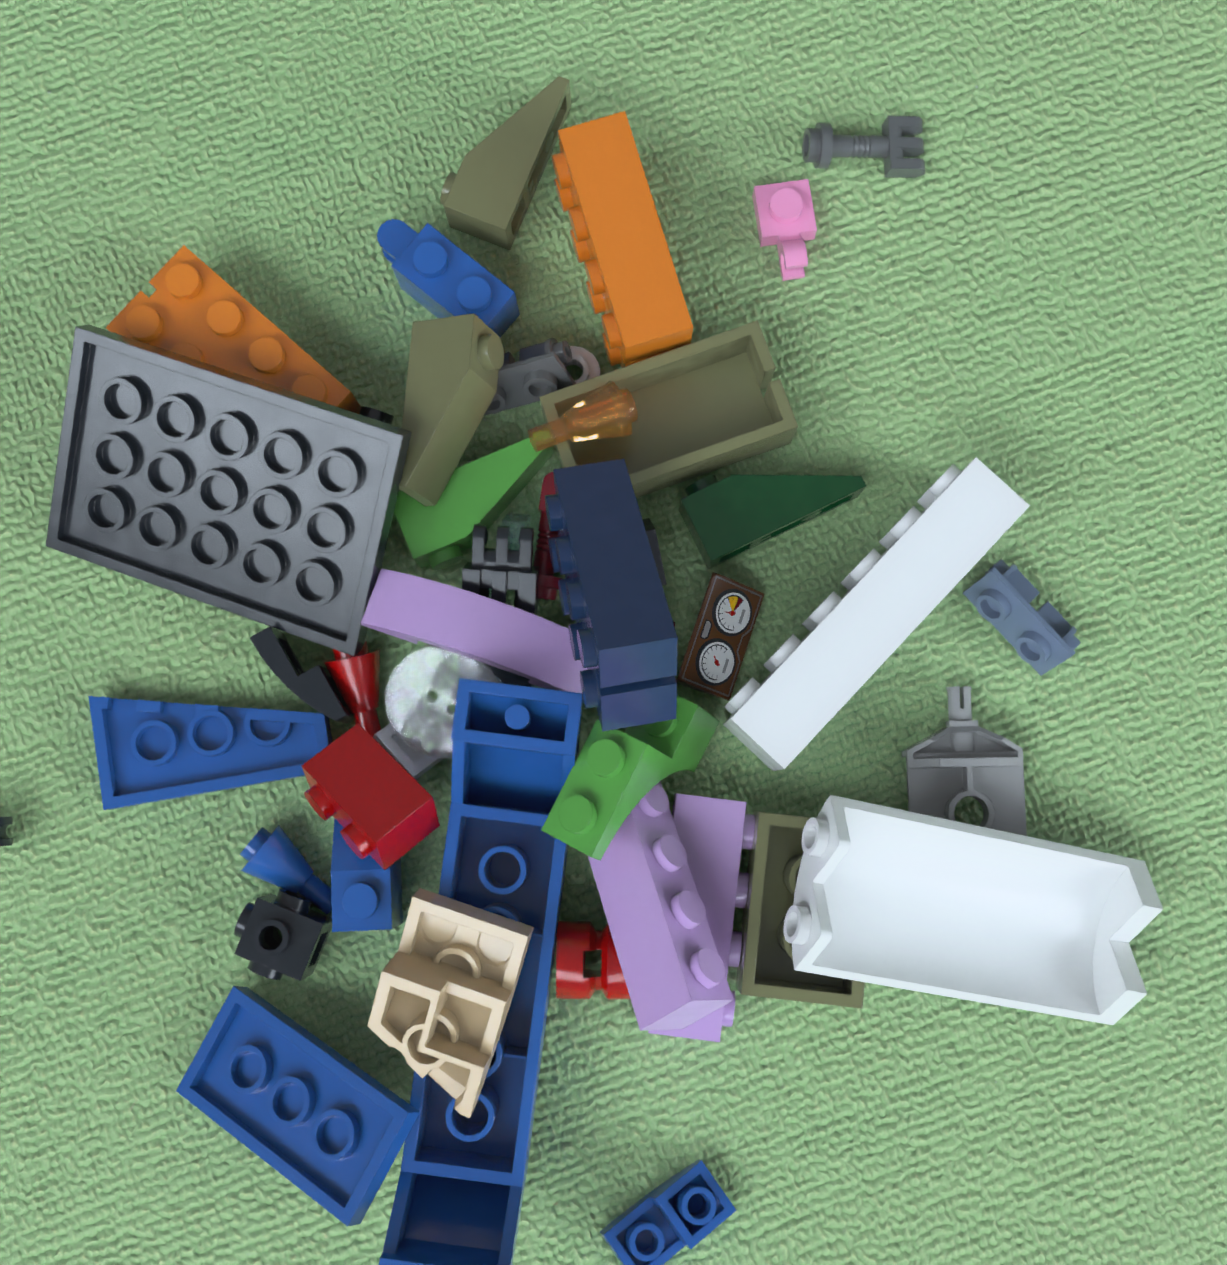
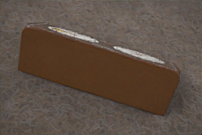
(720, 637)

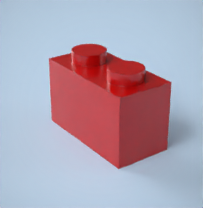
(370, 797)

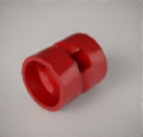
(571, 976)

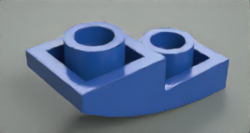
(669, 1218)

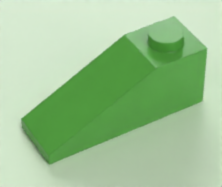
(472, 496)

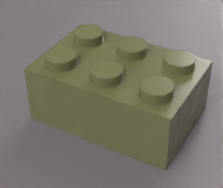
(766, 956)

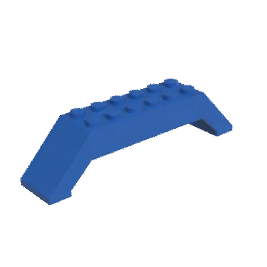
(459, 1173)

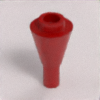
(358, 684)

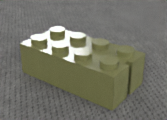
(694, 411)

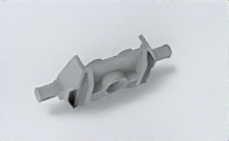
(965, 763)

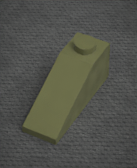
(505, 168)
(446, 396)

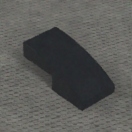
(312, 686)

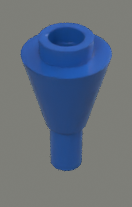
(279, 862)

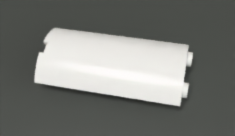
(968, 912)

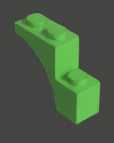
(620, 770)

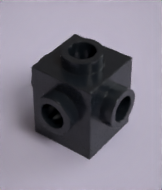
(302, 935)

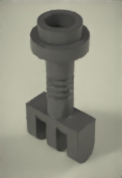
(821, 145)

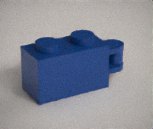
(445, 276)

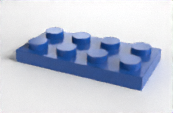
(298, 1104)

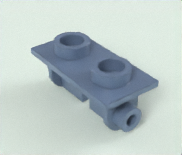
(1038, 636)

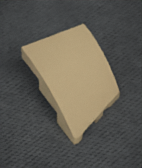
(450, 992)

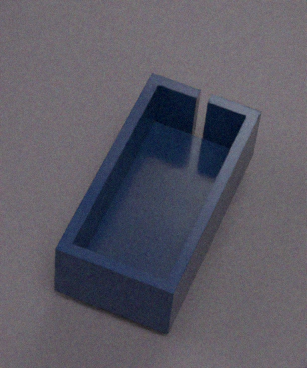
(613, 595)

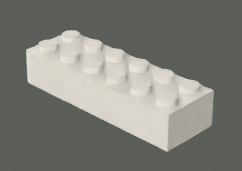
(883, 606)

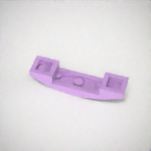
(474, 628)

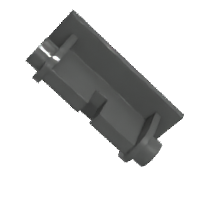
(534, 375)

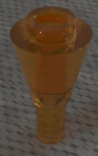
(598, 416)

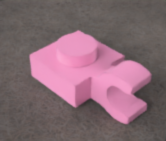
(786, 220)

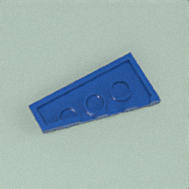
(186, 750)

